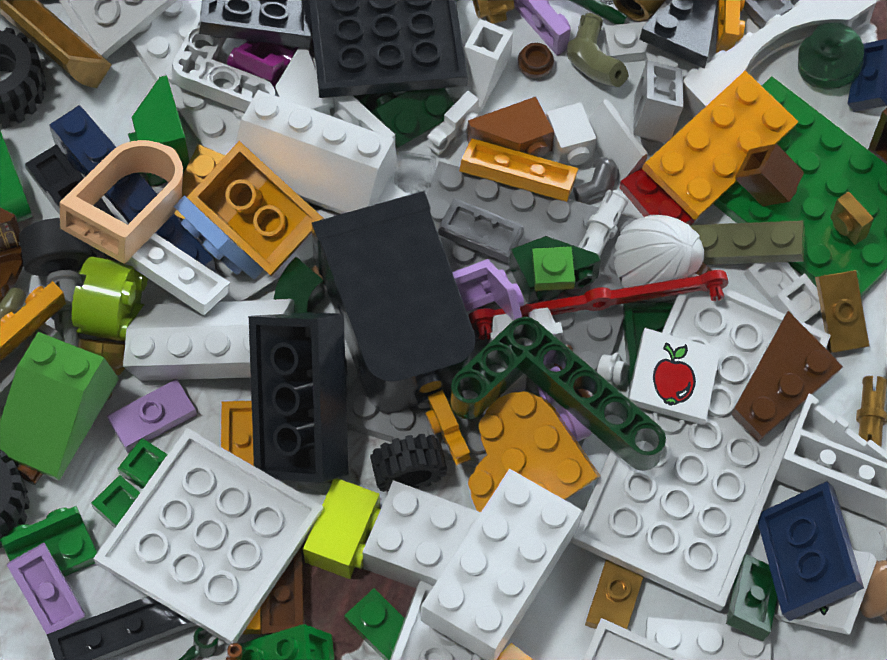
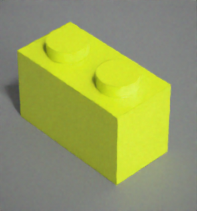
(342, 528)

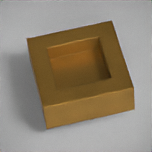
(851, 218)

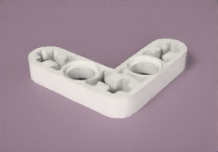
(208, 70)

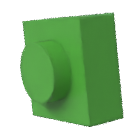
(553, 268)

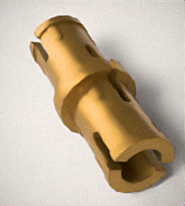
(872, 413)

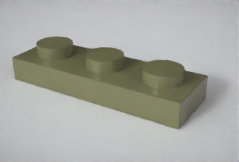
(752, 242)

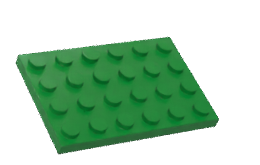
(831, 167)

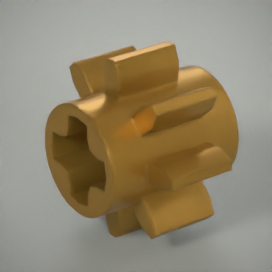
(493, 10)

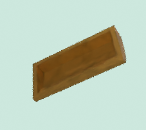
(56, 40)

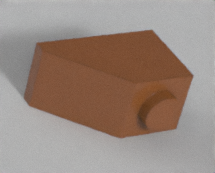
(515, 127)

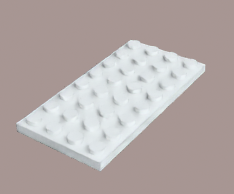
(703, 499)

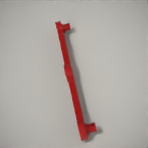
(603, 298)

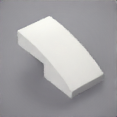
(785, 289)

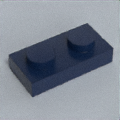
(870, 87)

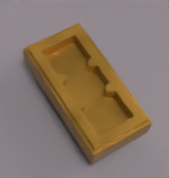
(842, 311)
(614, 596)

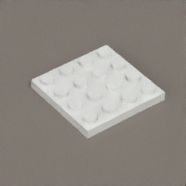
(209, 536)

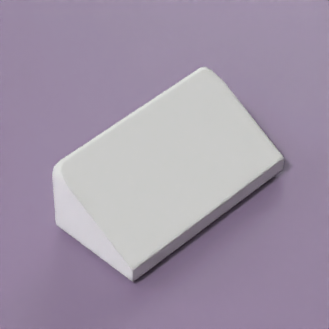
(617, 140)

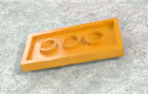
(710, 148)

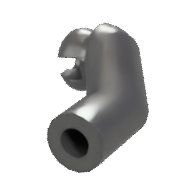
(602, 181)

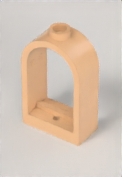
(103, 230)

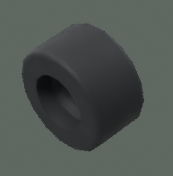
(51, 249)

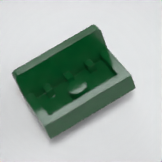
(412, 112)

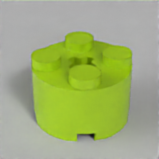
(107, 299)

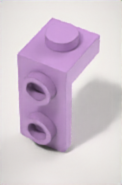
(484, 284)

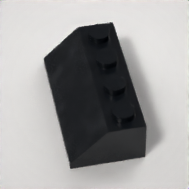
(299, 396)

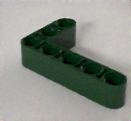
(560, 386)

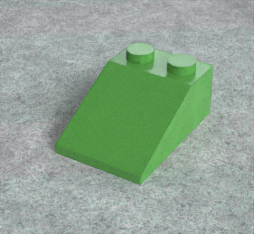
(53, 404)

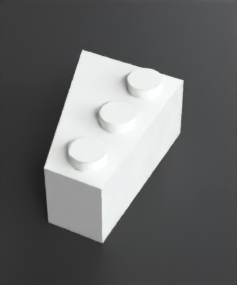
(831, 452)

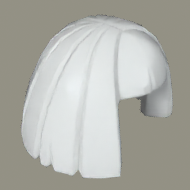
(657, 251)

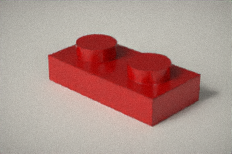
(651, 198)

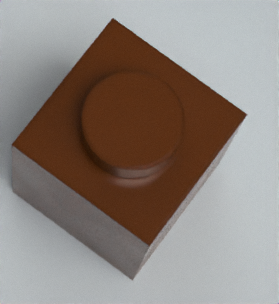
(769, 175)

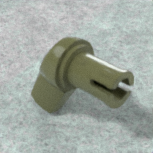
(589, 58)

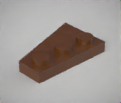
(784, 377)

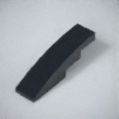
(58, 178)

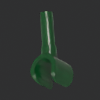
(199, 649)

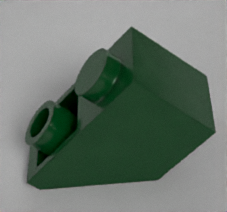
(585, 265)

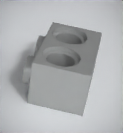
(658, 102)

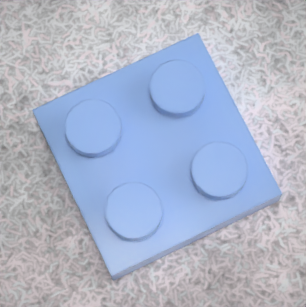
(216, 240)

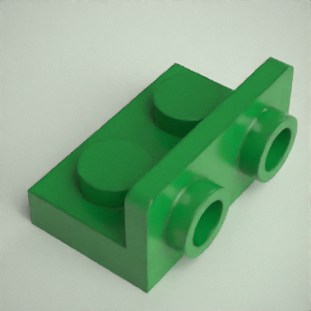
(63, 535)

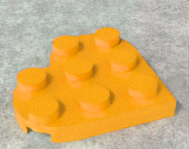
(532, 440)

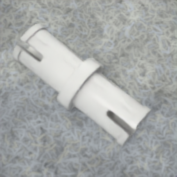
(603, 224)

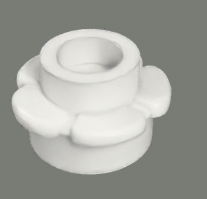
(613, 369)

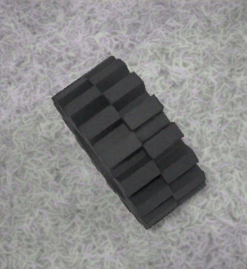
(409, 462)

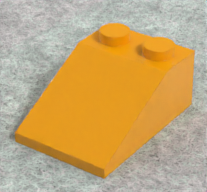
(255, 208)

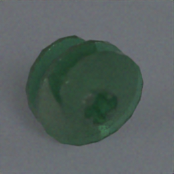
(831, 56)

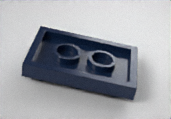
(809, 551)

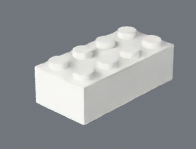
(415, 535)
(500, 566)

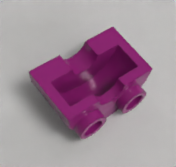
(262, 59)

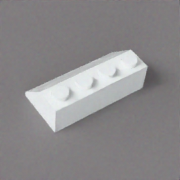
(317, 153)
(184, 344)

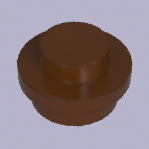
(535, 60)

